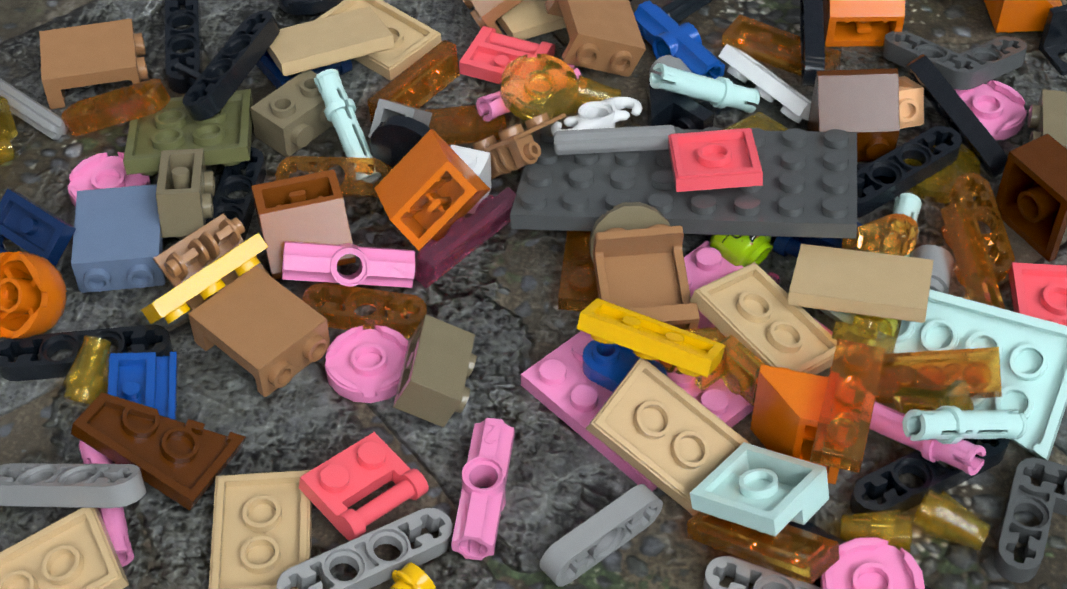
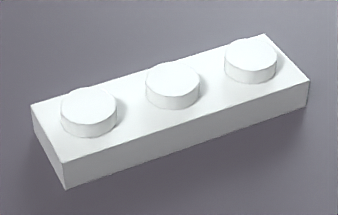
(767, 83)

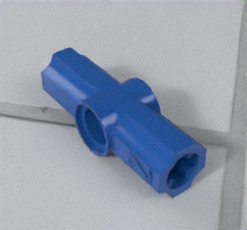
(676, 40)

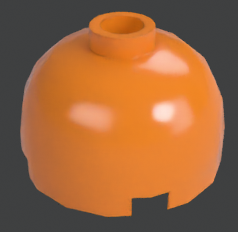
(29, 295)

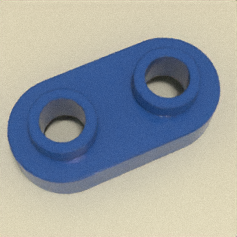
(610, 363)

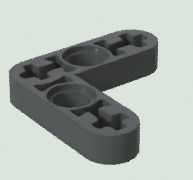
(960, 70)
(1039, 501)

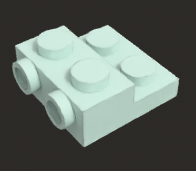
(762, 489)

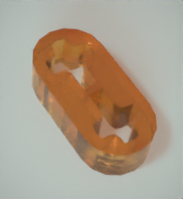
(877, 236)

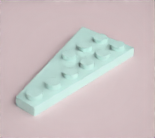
(1030, 358)

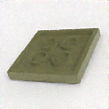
(223, 136)

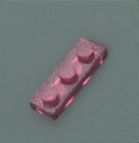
(464, 237)

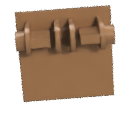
(516, 145)
(200, 250)

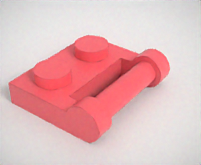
(494, 51)
(354, 476)

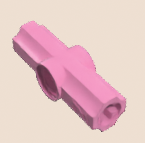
(319, 264)
(481, 507)

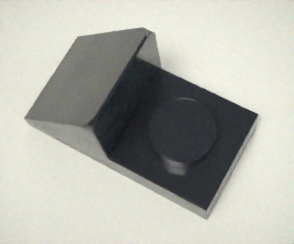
(676, 110)

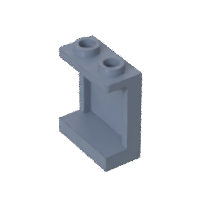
(117, 239)

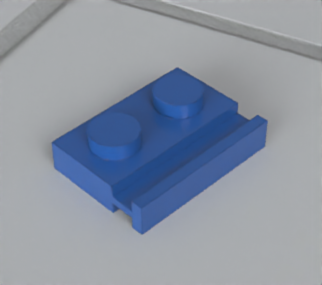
(145, 380)

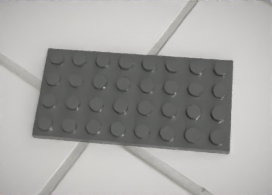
(804, 191)

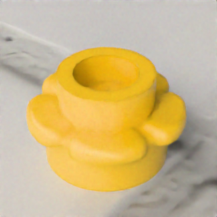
(411, 578)

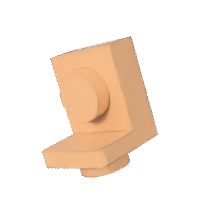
(910, 103)

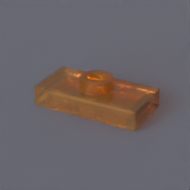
(464, 124)

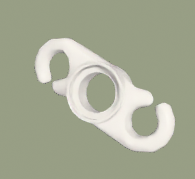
(600, 114)

